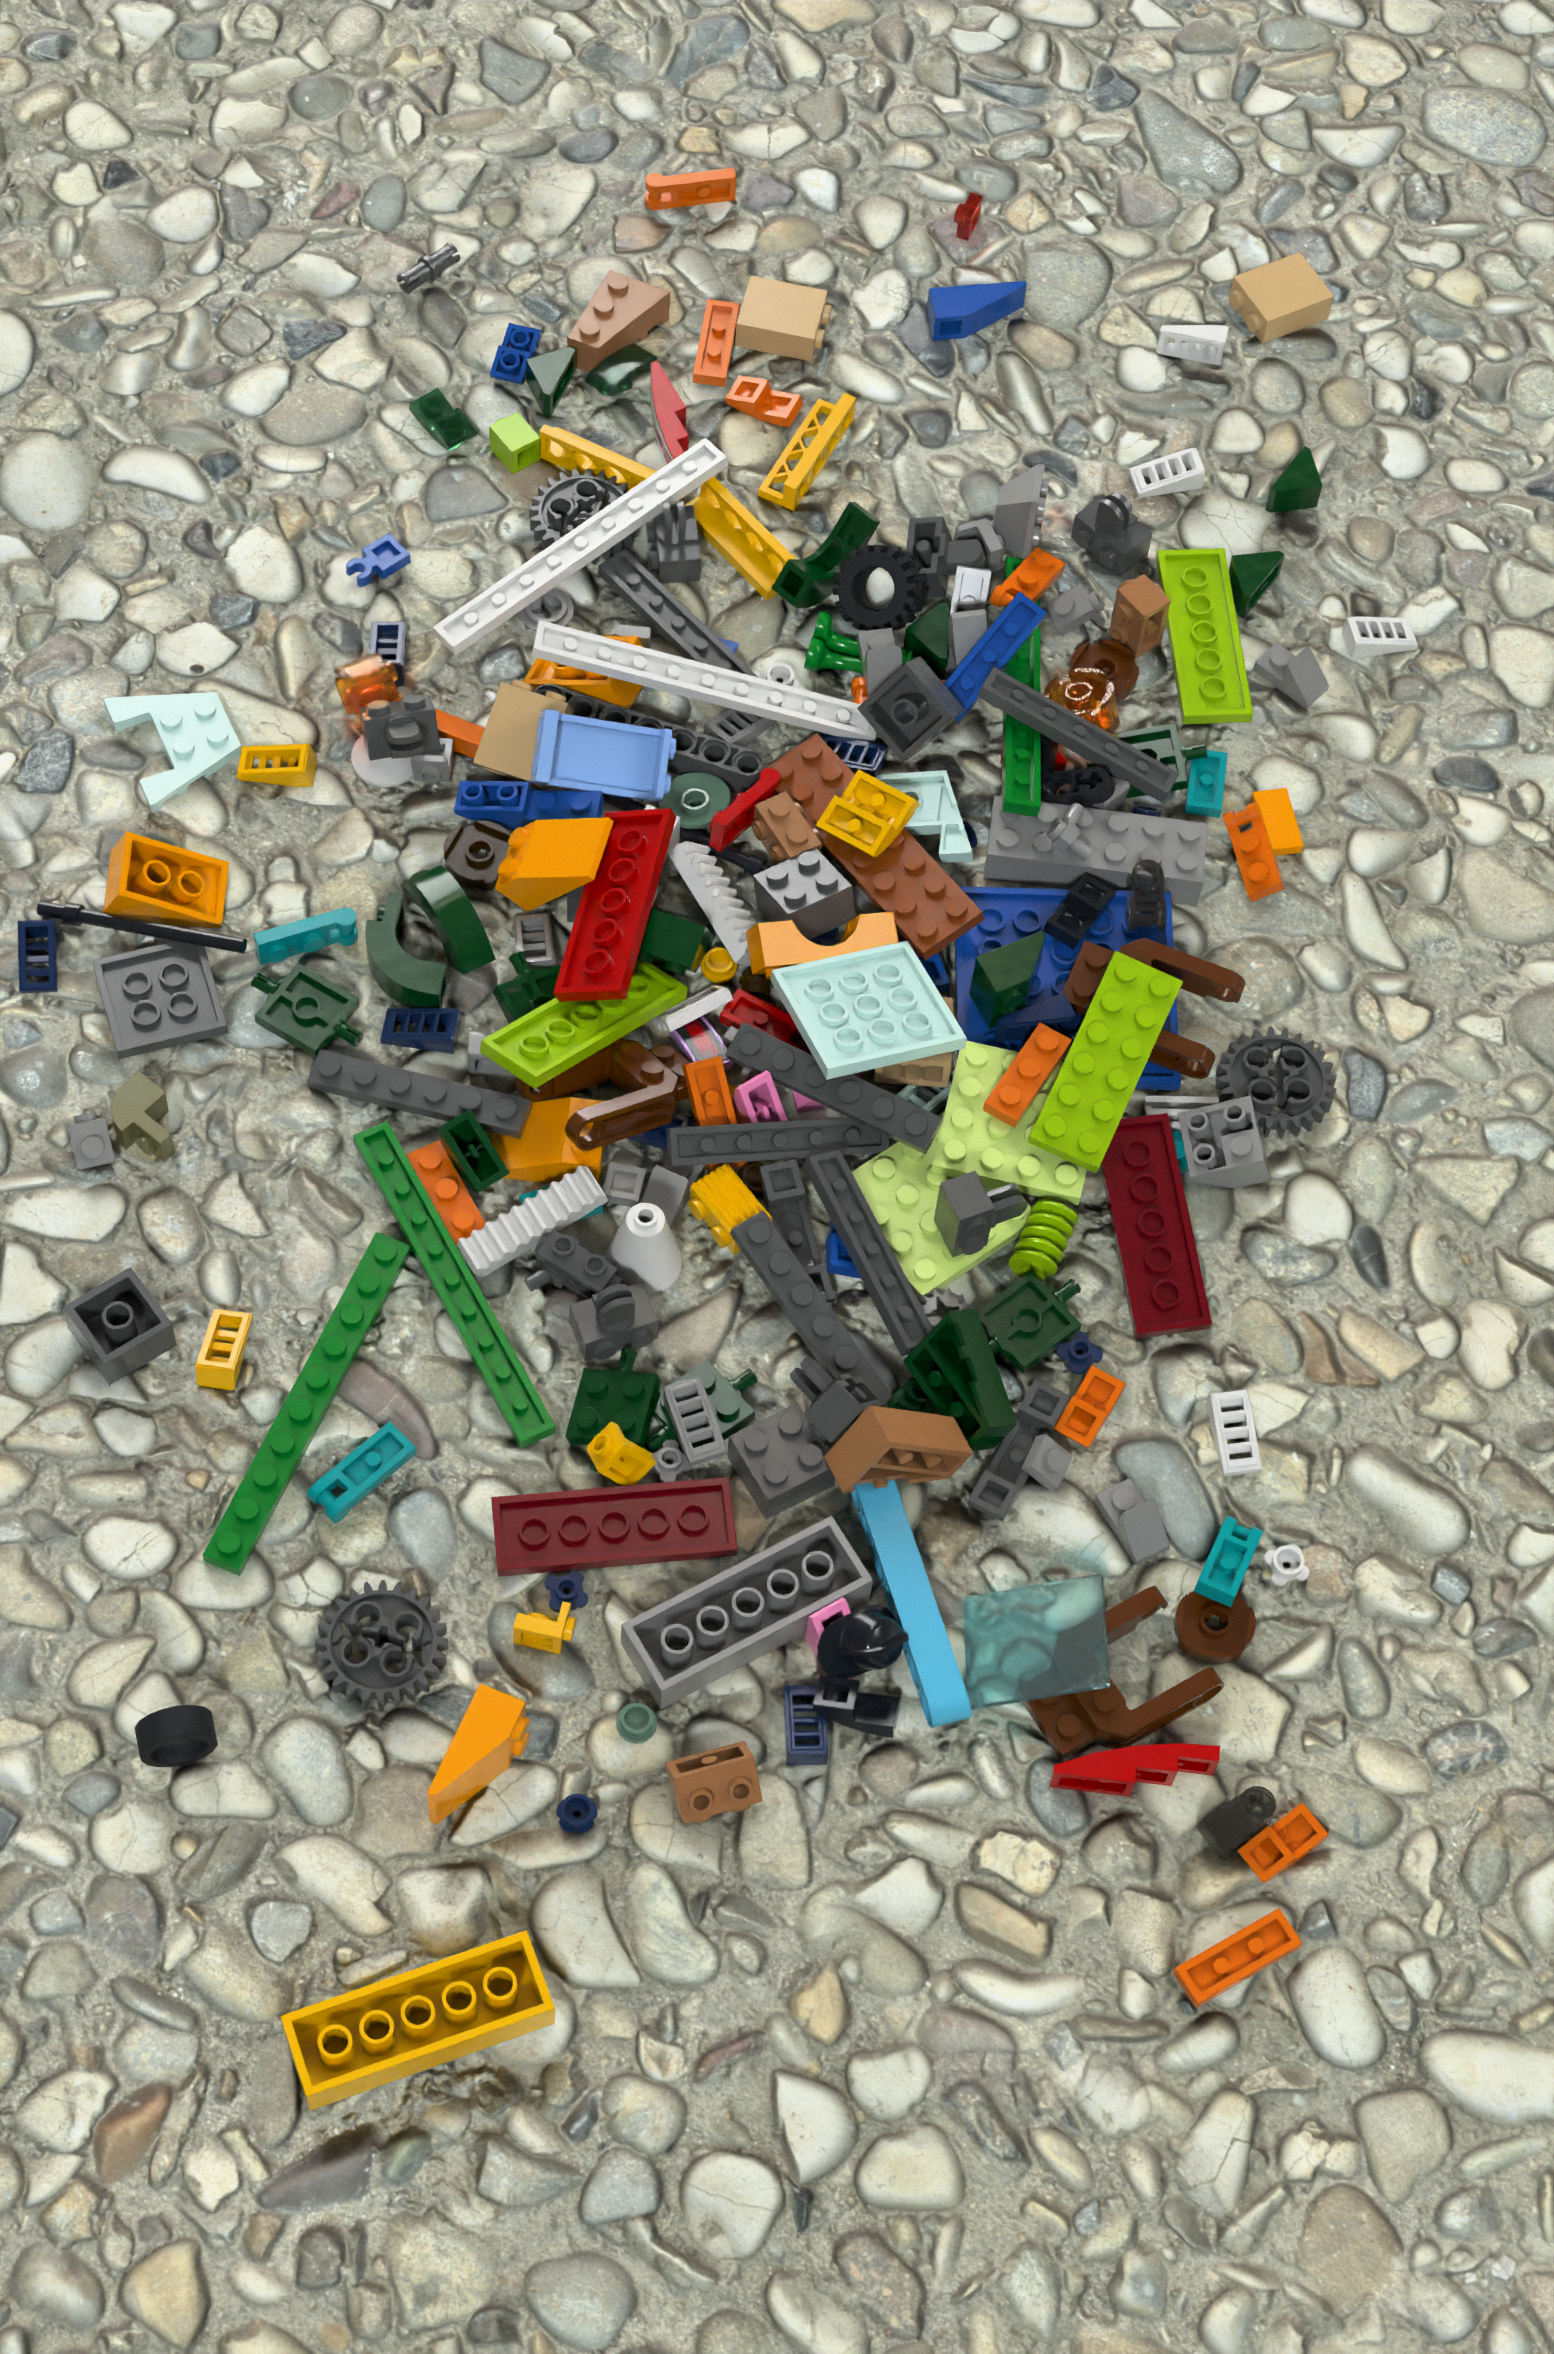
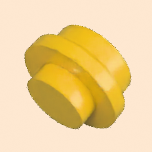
(718, 966)

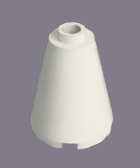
(646, 1249)

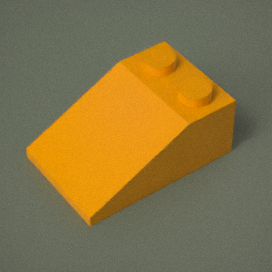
(585, 682)
(551, 859)
(165, 883)
(544, 1149)
(480, 1750)

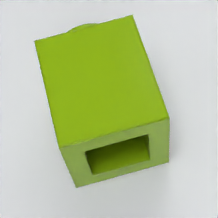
(514, 442)

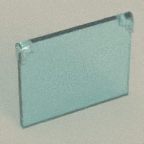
(1036, 1642)

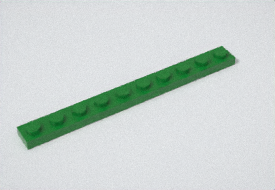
(1020, 742)
(454, 1285)
(306, 1405)

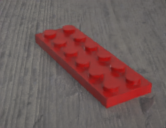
(615, 908)

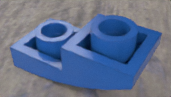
(510, 359)

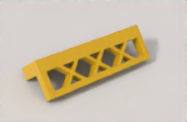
(578, 453)
(813, 457)
(739, 537)

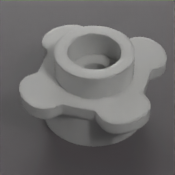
(671, 1472)

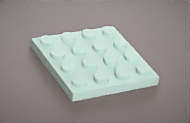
(867, 1009)

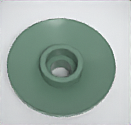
(696, 798)

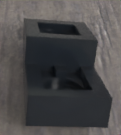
(1080, 911)
(845, 1704)

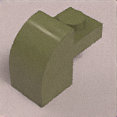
(135, 1116)

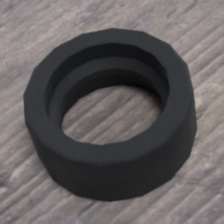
(176, 1736)

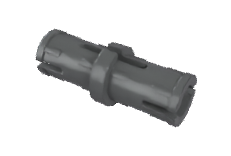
(428, 268)

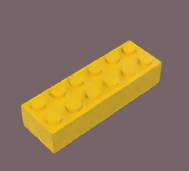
(418, 2020)

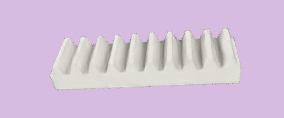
(714, 897)
(526, 1224)

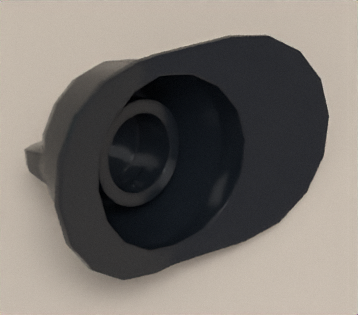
(861, 1642)

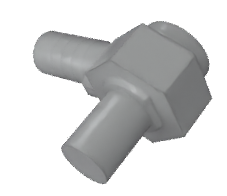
(1065, 833)

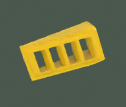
(299, 770)
(218, 1371)

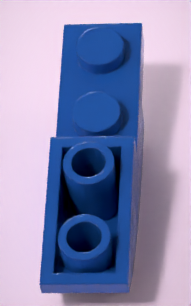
(517, 805)

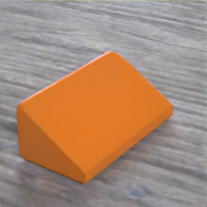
(464, 733)

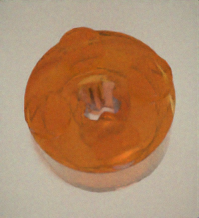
(365, 682)
(1087, 695)

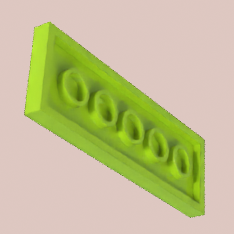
(1204, 637)
(571, 1031)
(1105, 1062)

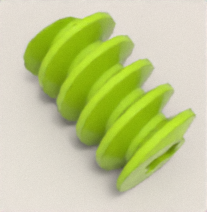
(1043, 1239)

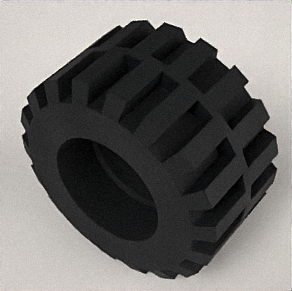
(853, 583)

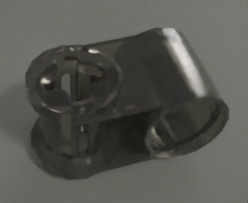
(1145, 904)
(1233, 1825)

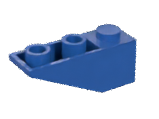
(966, 309)

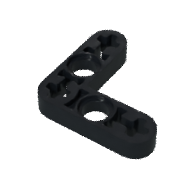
(1080, 794)

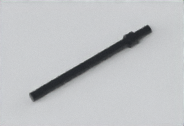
(751, 864)
(77, 915)

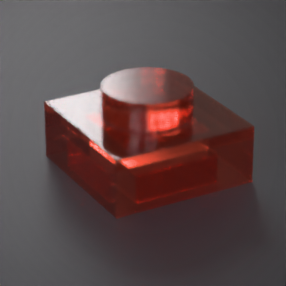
(968, 215)

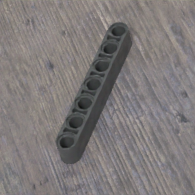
(694, 750)

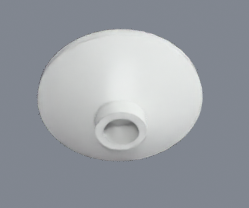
(380, 772)

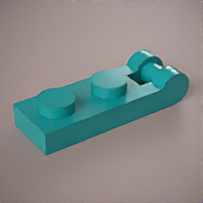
(306, 935)
(362, 1471)
(1228, 1562)

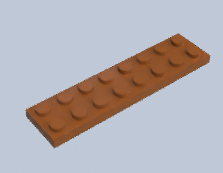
(902, 879)

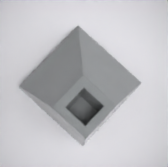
(1021, 510)
(1224, 1144)

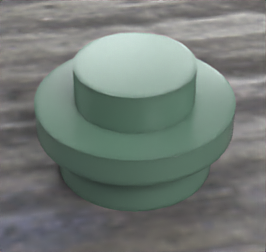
(636, 1723)

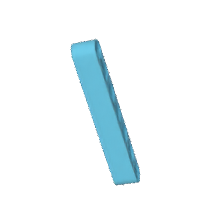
(912, 1603)

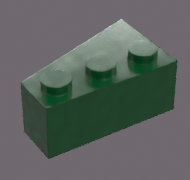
(963, 1378)

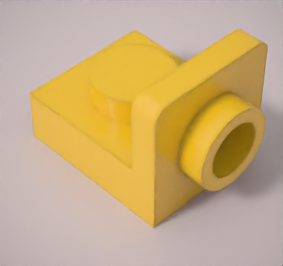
(619, 1457)
(542, 1633)

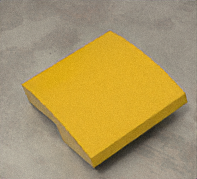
(868, 814)

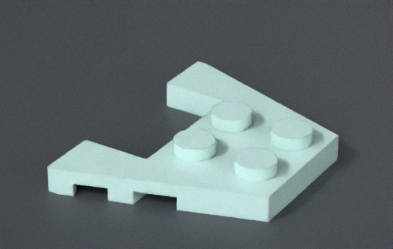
(191, 732)
(936, 812)

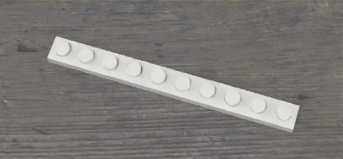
(579, 547)
(700, 681)

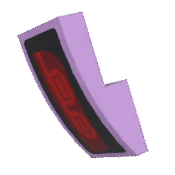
(700, 1041)

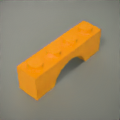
(782, 945)

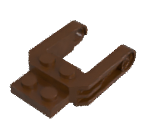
(1197, 976)
(648, 1078)
(1102, 1714)

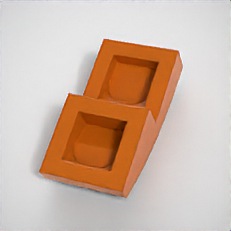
(757, 399)
(1090, 1407)
(1283, 1843)

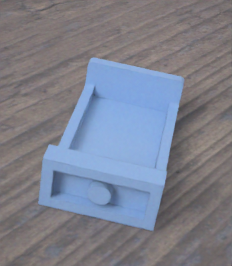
(602, 756)

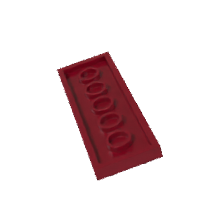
(1153, 1229)
(613, 1526)

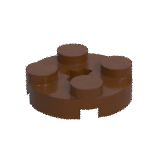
(1112, 656)
(1210, 1645)

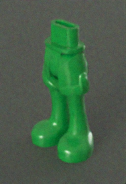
(827, 641)

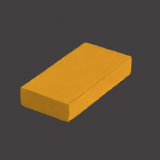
(1279, 820)

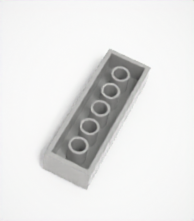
(1023, 853)
(743, 1611)

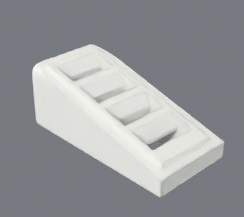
(1204, 342)
(1176, 462)
(1369, 646)
(1234, 1408)

